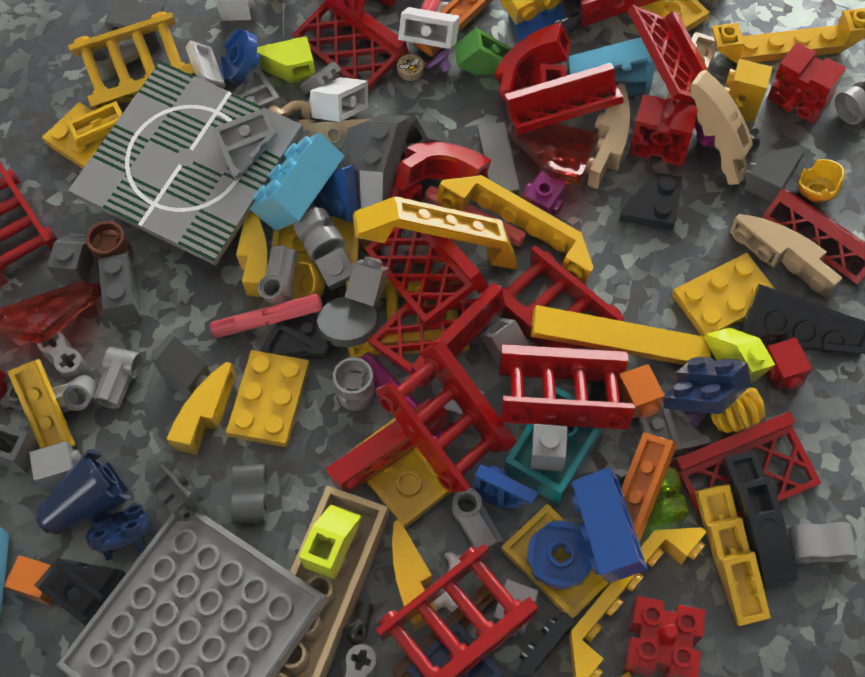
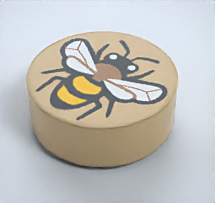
(410, 67)

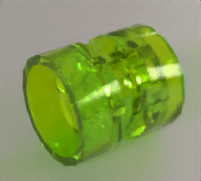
(669, 505)

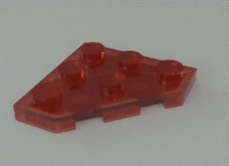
(558, 150)
(47, 313)

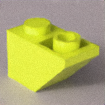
(288, 59)
(329, 541)

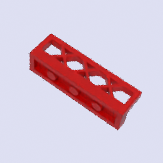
(561, 96)
(823, 223)
(379, 452)

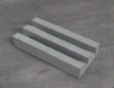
(319, 77)

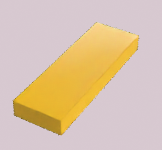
(40, 404)

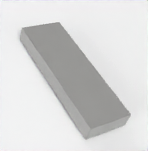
(496, 147)

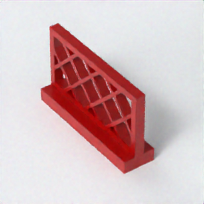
(367, 28)
(670, 50)
(447, 253)
(456, 336)
(743, 442)

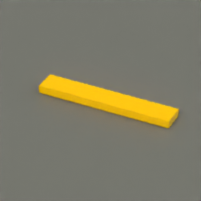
(617, 336)

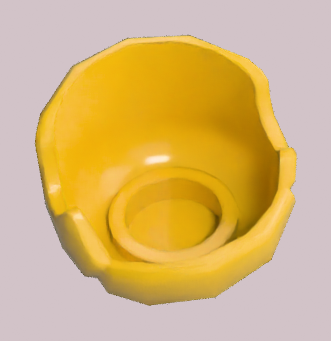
(821, 181)
(307, 280)

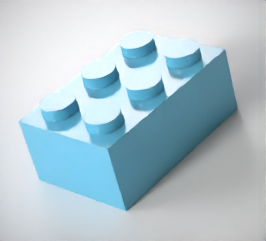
(296, 181)

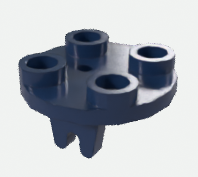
(119, 530)

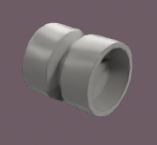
(851, 103)
(318, 233)
(354, 383)

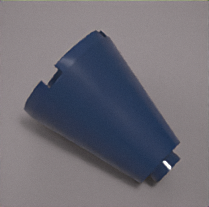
(82, 494)

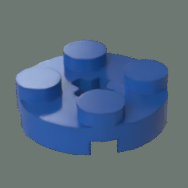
(240, 56)
(546, 568)

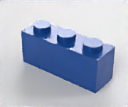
(607, 526)

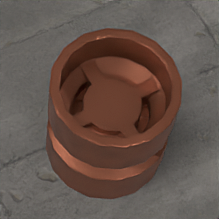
(108, 240)

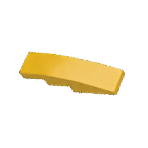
(732, 555)

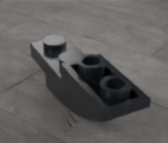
(761, 518)

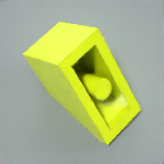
(738, 345)

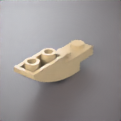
(722, 118)
(611, 138)
(778, 244)

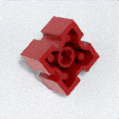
(805, 83)
(663, 129)
(663, 639)

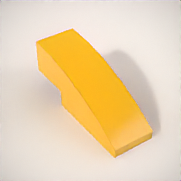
(252, 254)
(202, 410)
(410, 570)

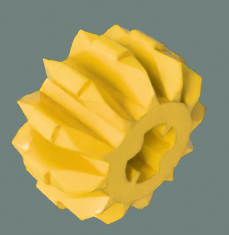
(742, 413)

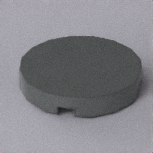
(347, 322)

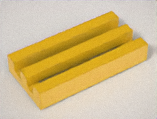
(97, 128)

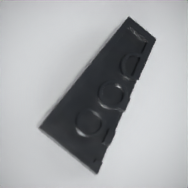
(781, 316)

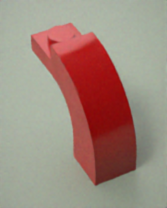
(544, 46)
(439, 161)

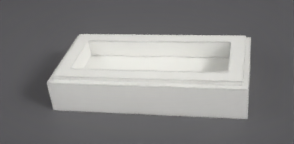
(204, 63)

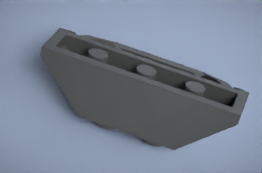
(375, 153)

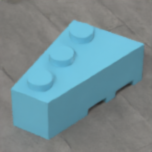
(630, 62)

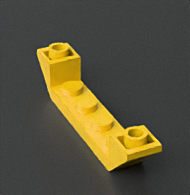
(778, 44)
(460, 191)
(379, 219)
(676, 543)

